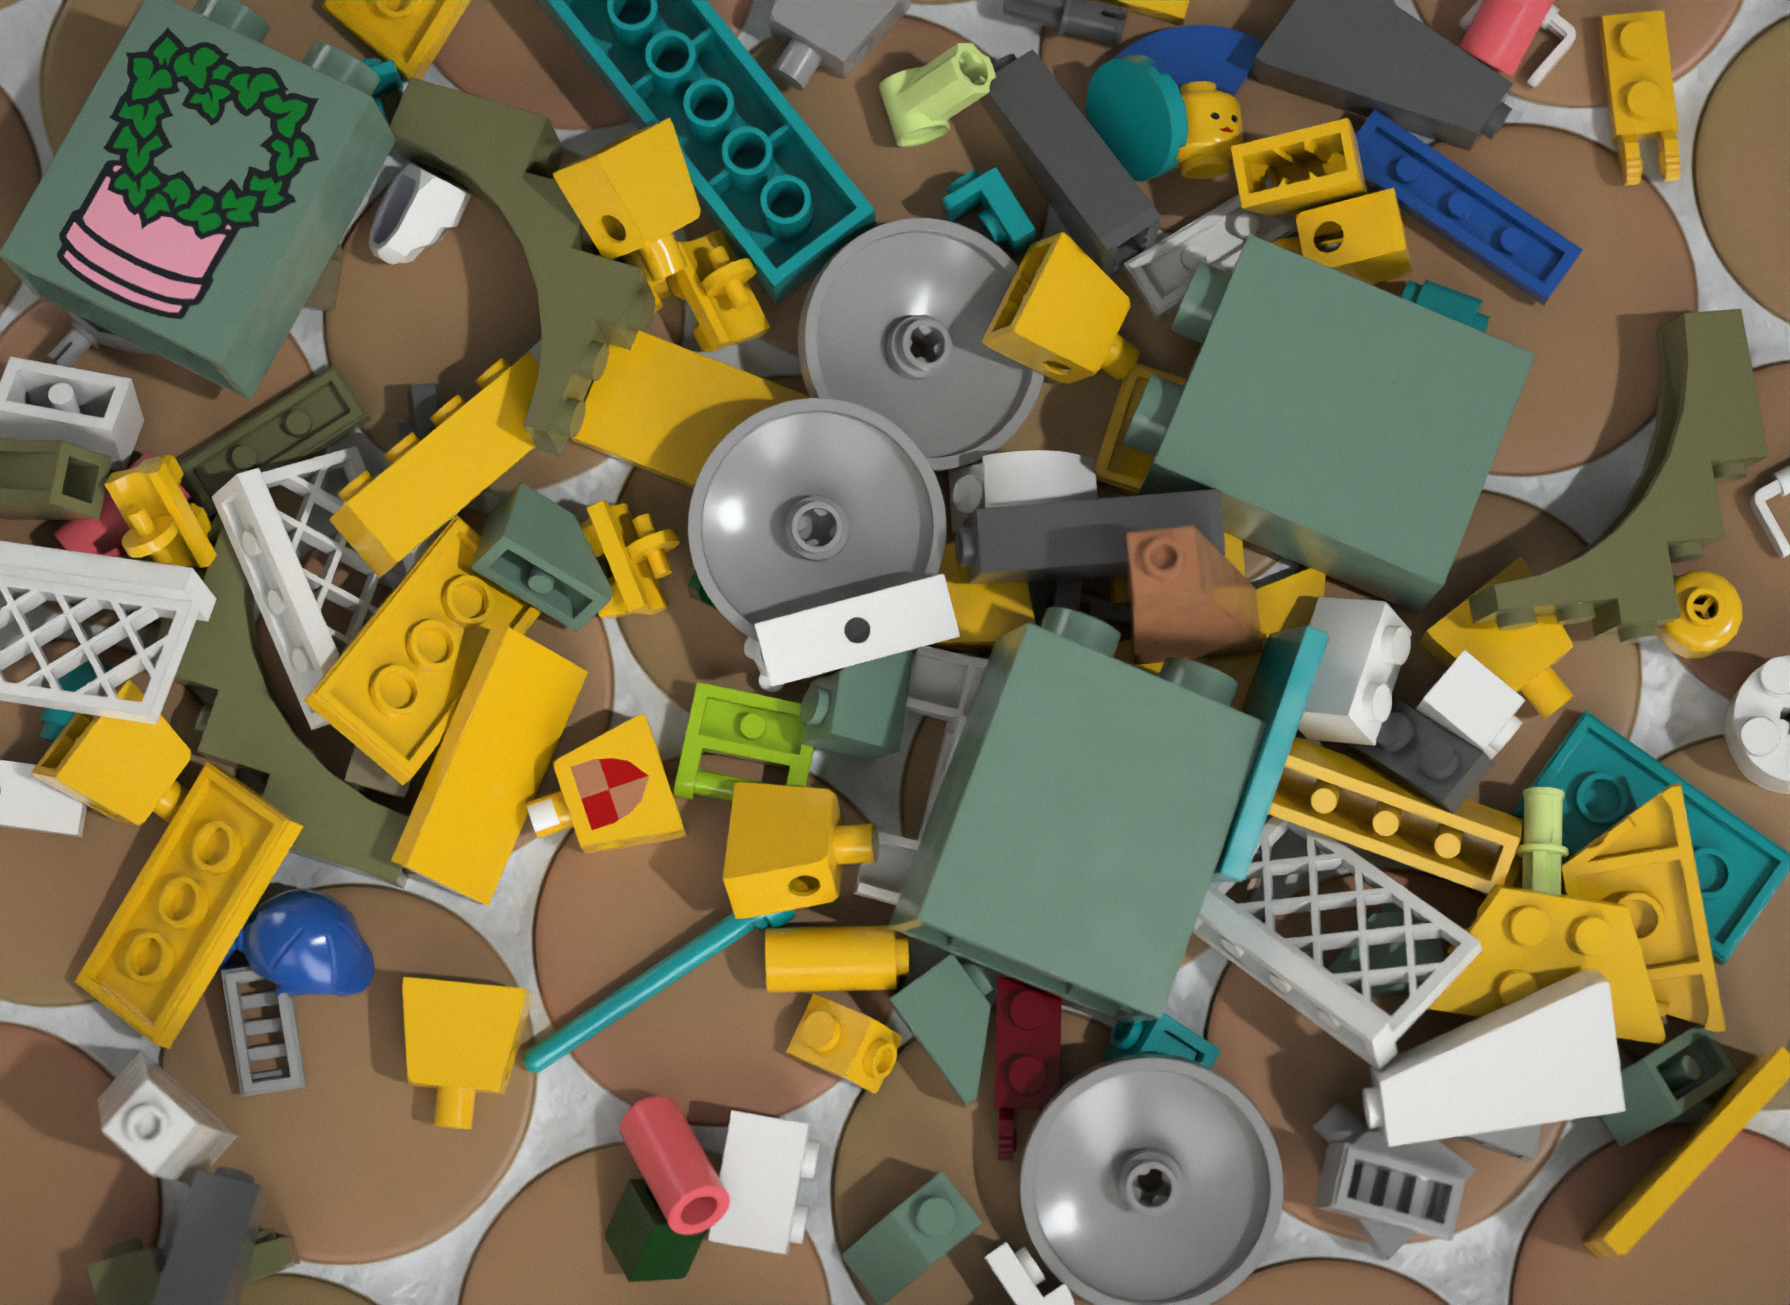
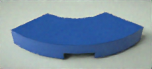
(1201, 54)

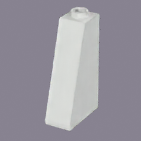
(1509, 1069)
(161, 1122)

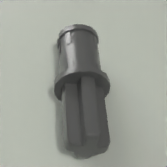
(1077, 17)

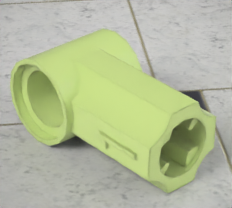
(927, 96)

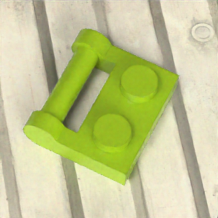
(742, 728)

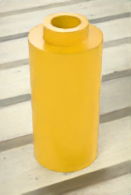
(834, 958)

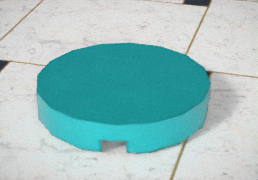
(1138, 115)

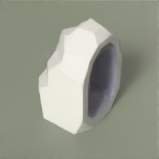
(414, 215)

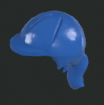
(306, 945)

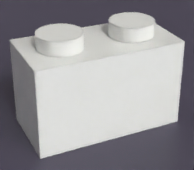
(70, 406)
(1356, 671)
(1474, 705)
(763, 1179)

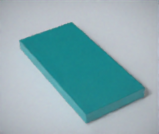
(1279, 699)
(1612, 777)

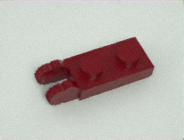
(1024, 1054)

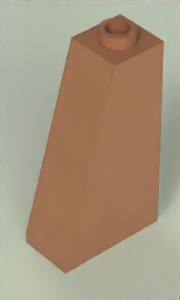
(1187, 598)

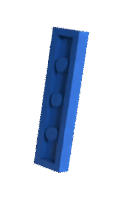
(1464, 209)

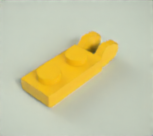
(1640, 91)

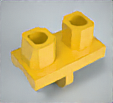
(718, 293)
(159, 516)
(634, 555)

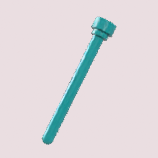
(646, 986)

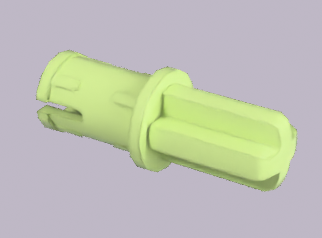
(1542, 839)

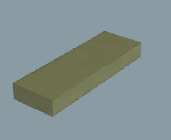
(277, 436)

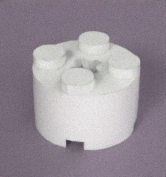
(1757, 729)

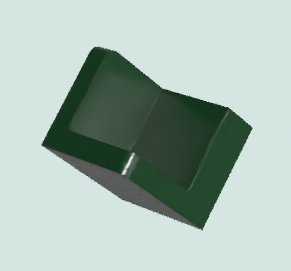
(644, 1240)

